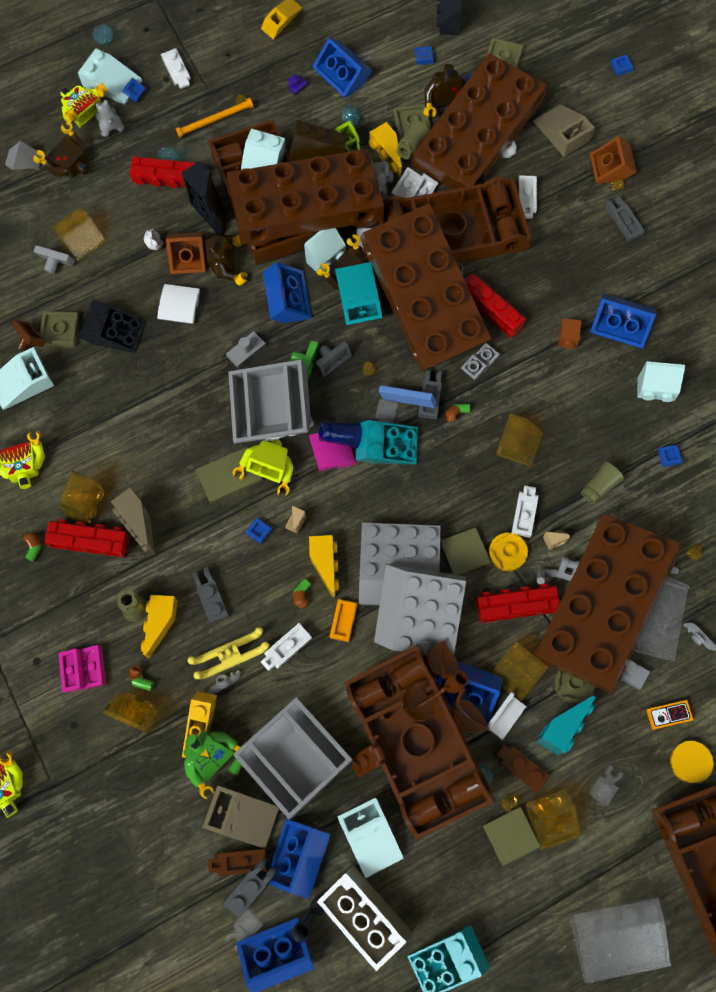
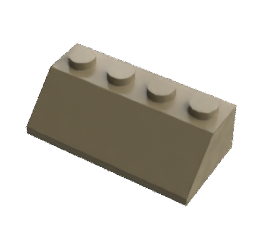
(365, 918)

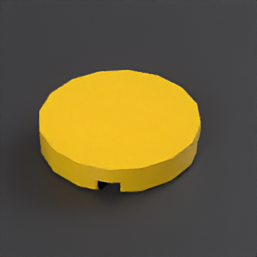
(508, 551)
(691, 762)

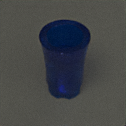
(341, 433)

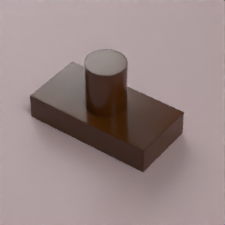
(28, 334)

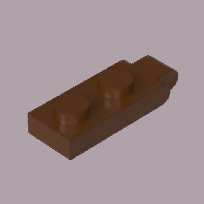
(368, 760)
(522, 767)
(236, 862)

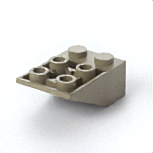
(565, 129)
(135, 518)
(241, 817)

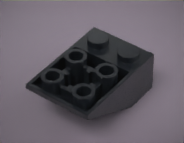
(110, 327)

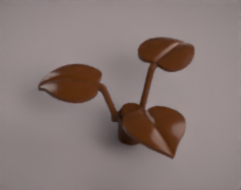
(418, 706)

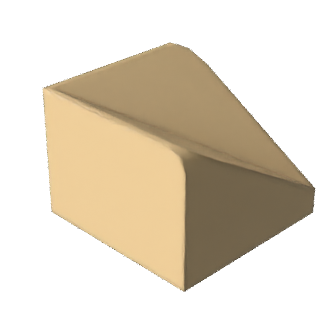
(296, 520)
(555, 539)

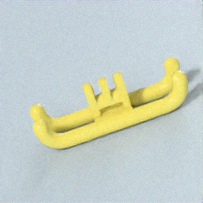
(229, 655)

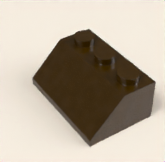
(313, 141)

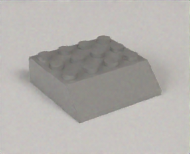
(269, 401)
(395, 545)
(419, 609)
(293, 758)

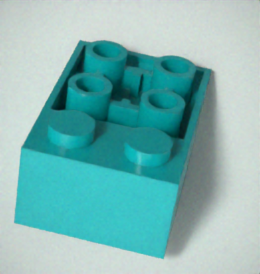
(358, 293)
(387, 443)
(559, 732)
(449, 961)

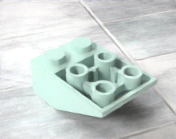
(23, 378)
(370, 837)

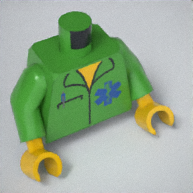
(206, 755)

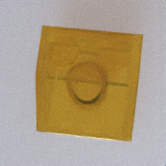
(78, 234)
(519, 440)
(81, 497)
(519, 670)
(132, 712)
(553, 819)

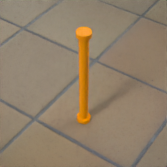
(213, 118)

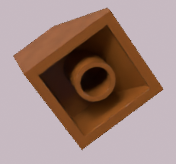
(613, 161)
(186, 252)

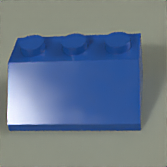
(341, 67)
(286, 293)
(623, 320)
(481, 689)
(298, 858)
(273, 957)

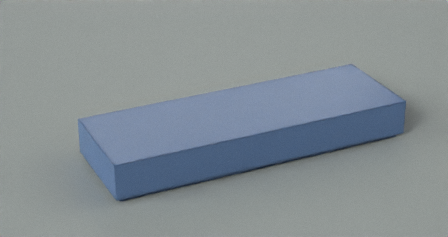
(407, 396)

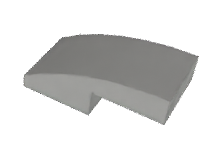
(480, 362)

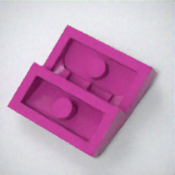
(331, 455)
(82, 669)

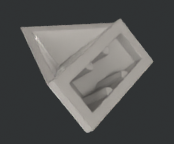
(21, 157)

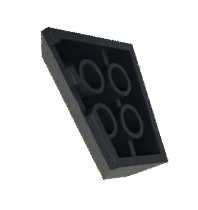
(449, 17)
(204, 196)

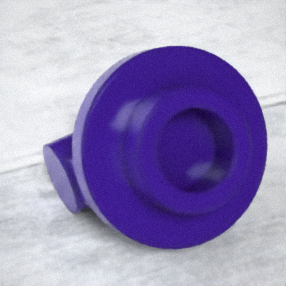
(296, 83)

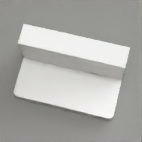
(506, 716)

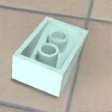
(107, 70)

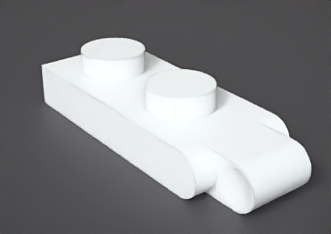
(176, 68)
(528, 194)
(525, 512)
(286, 647)

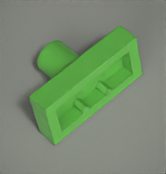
(308, 358)

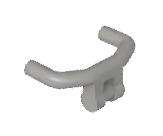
(559, 573)

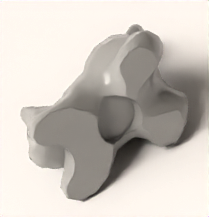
(108, 119)
(383, 175)

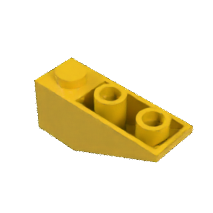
(280, 17)
(385, 142)
(322, 556)
(160, 618)
(200, 714)

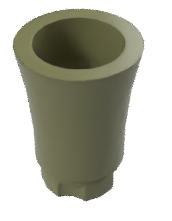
(411, 140)
(602, 483)
(136, 610)

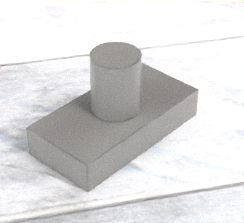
(53, 258)
(245, 349)
(635, 675)

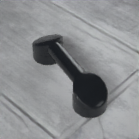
(301, 930)

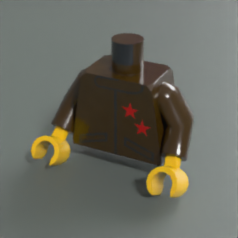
(442, 89)
(66, 157)
(221, 257)
(350, 258)

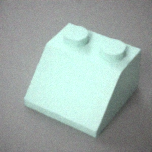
(262, 150)
(324, 248)
(660, 381)

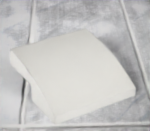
(413, 184)
(178, 303)

